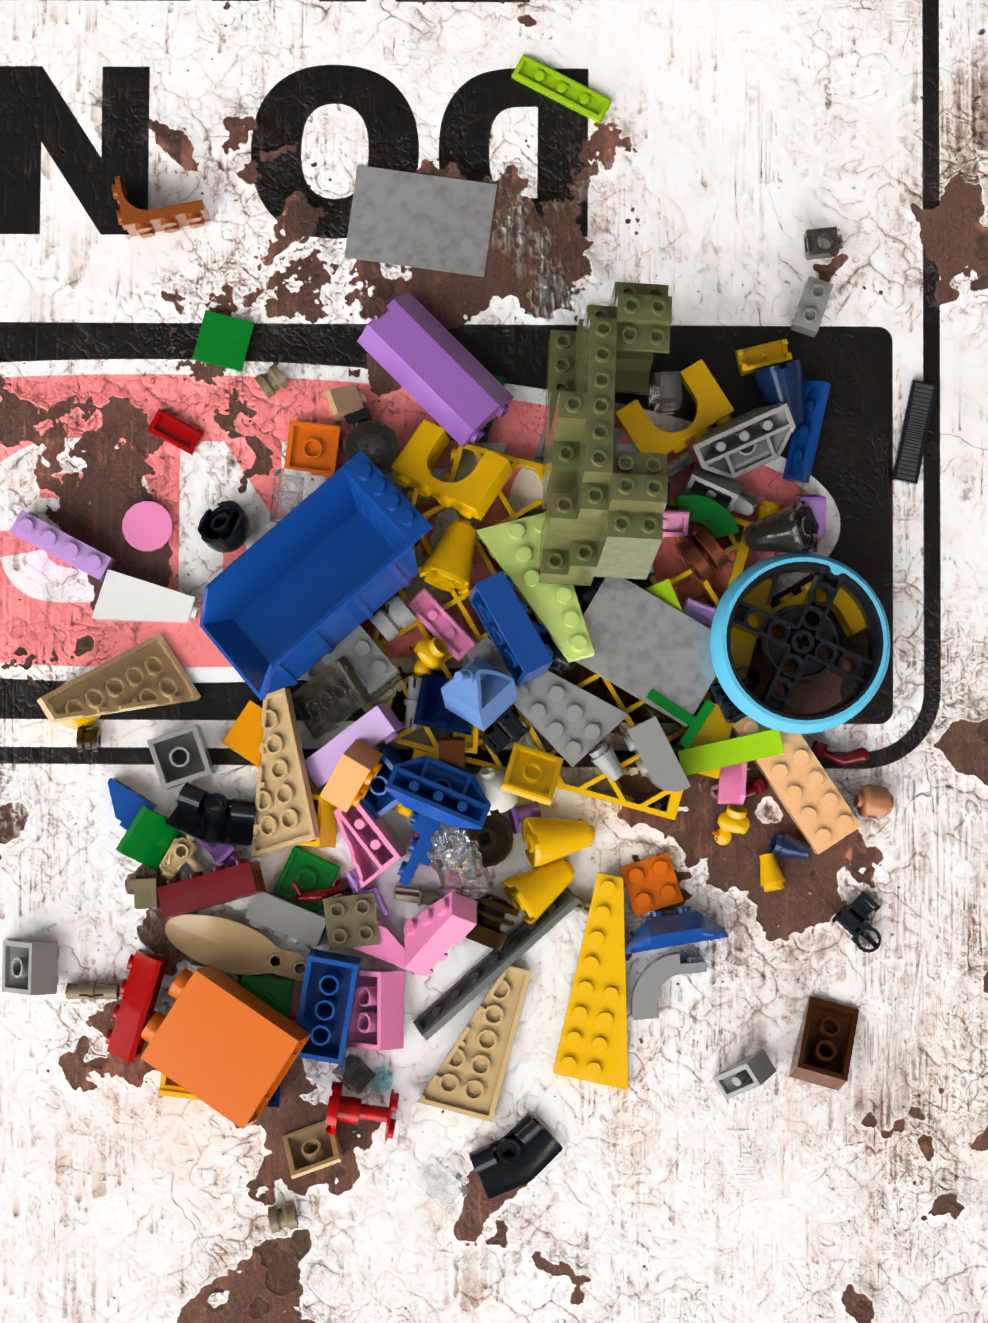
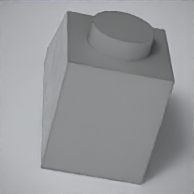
(745, 1074)

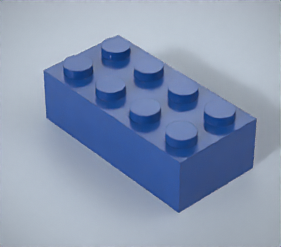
(511, 628)
(328, 1004)

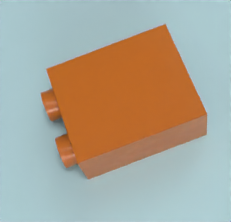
(222, 1044)

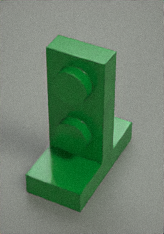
(693, 722)

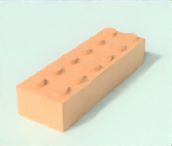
(804, 789)

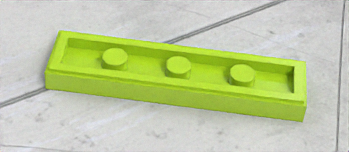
(561, 89)
(731, 751)

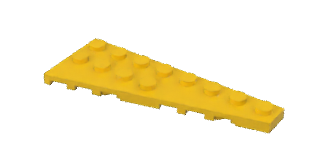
(596, 1016)

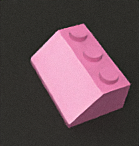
(378, 1010)

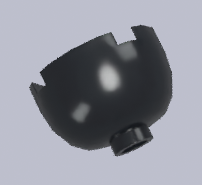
(225, 527)

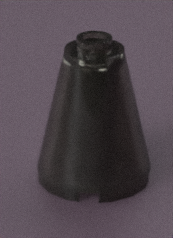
(783, 531)

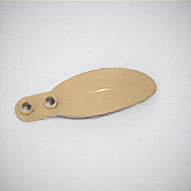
(230, 946)

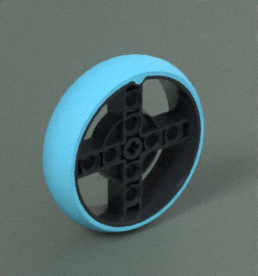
(865, 672)

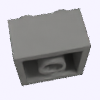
(181, 757)

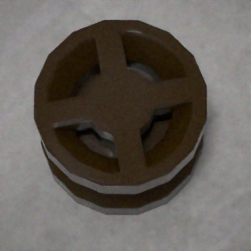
(88, 740)

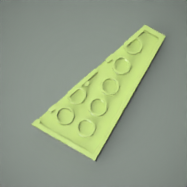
(555, 605)

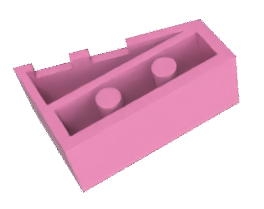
(369, 842)
(436, 930)

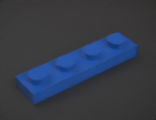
(805, 440)

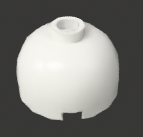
(490, 782)

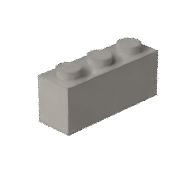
(286, 919)

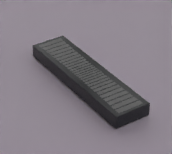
(914, 432)

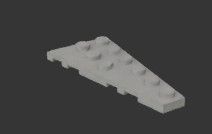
(558, 709)

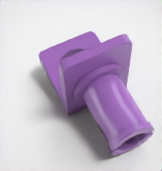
(521, 812)
(221, 853)
(356, 889)

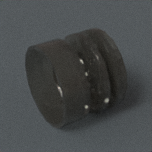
(382, 436)

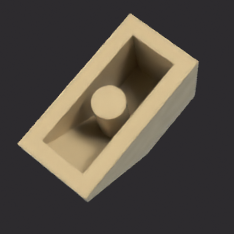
(345, 401)

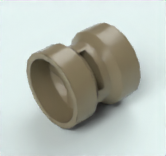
(269, 382)
(283, 1217)

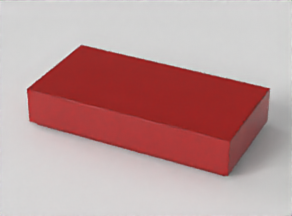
(175, 432)

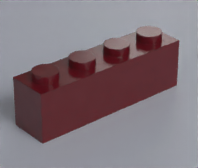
(211, 889)

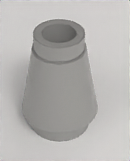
(607, 761)

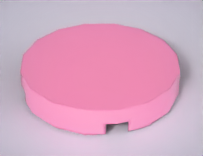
(147, 526)

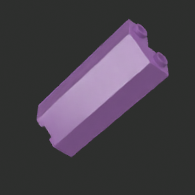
(435, 369)

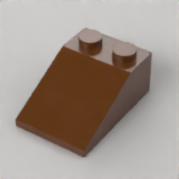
(824, 1044)

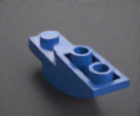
(418, 847)

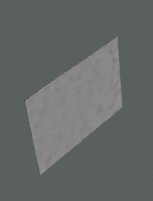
(420, 221)
(648, 646)

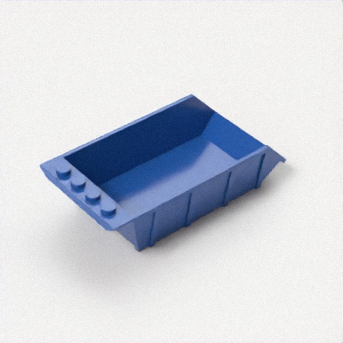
(313, 577)

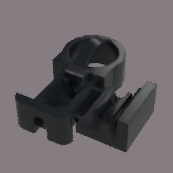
(727, 706)
(506, 729)
(853, 920)

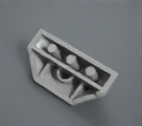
(745, 441)

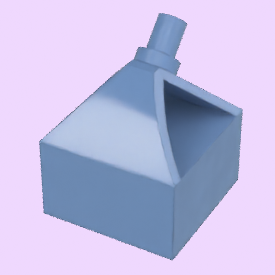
(479, 693)

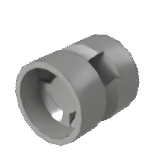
(392, 618)

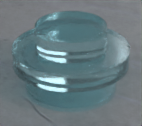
(382, 1080)

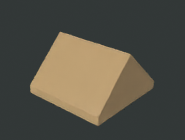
(311, 1149)

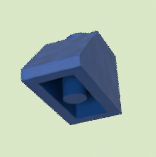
(126, 802)

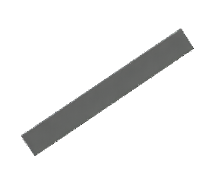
(493, 966)

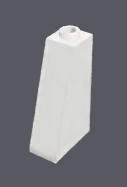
(140, 601)

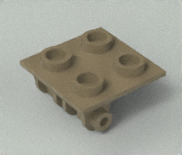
(351, 921)

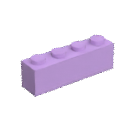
(62, 545)
(373, 729)

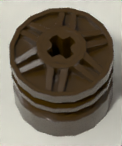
(490, 916)

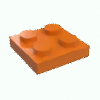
(312, 448)
(651, 884)

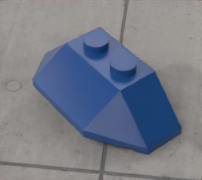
(439, 792)
(673, 929)

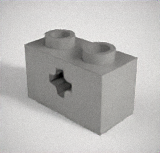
(811, 306)

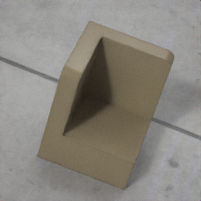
(145, 892)

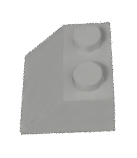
(30, 967)

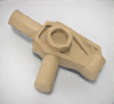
(178, 854)

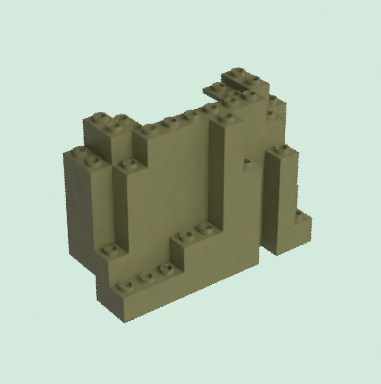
(602, 501)

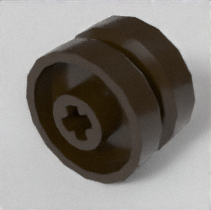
(500, 839)

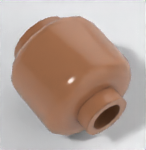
(873, 801)

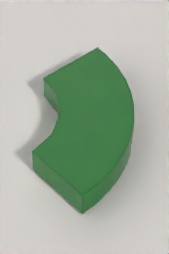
(708, 513)

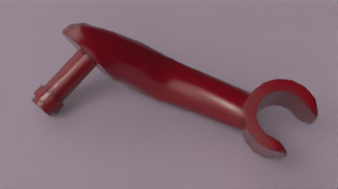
(855, 756)
(759, 787)
(321, 894)

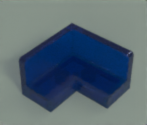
(432, 711)

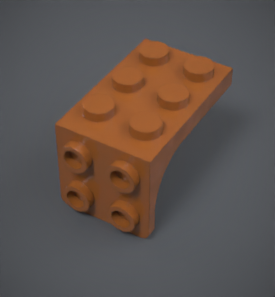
(165, 219)

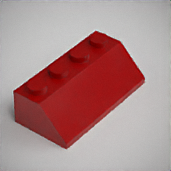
(137, 1004)

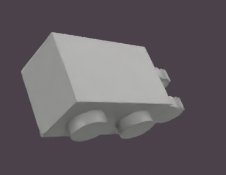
(722, 490)

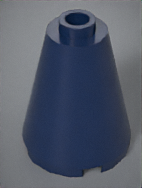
(783, 384)

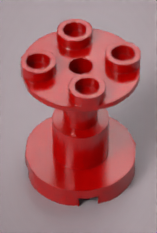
(351, 1109)

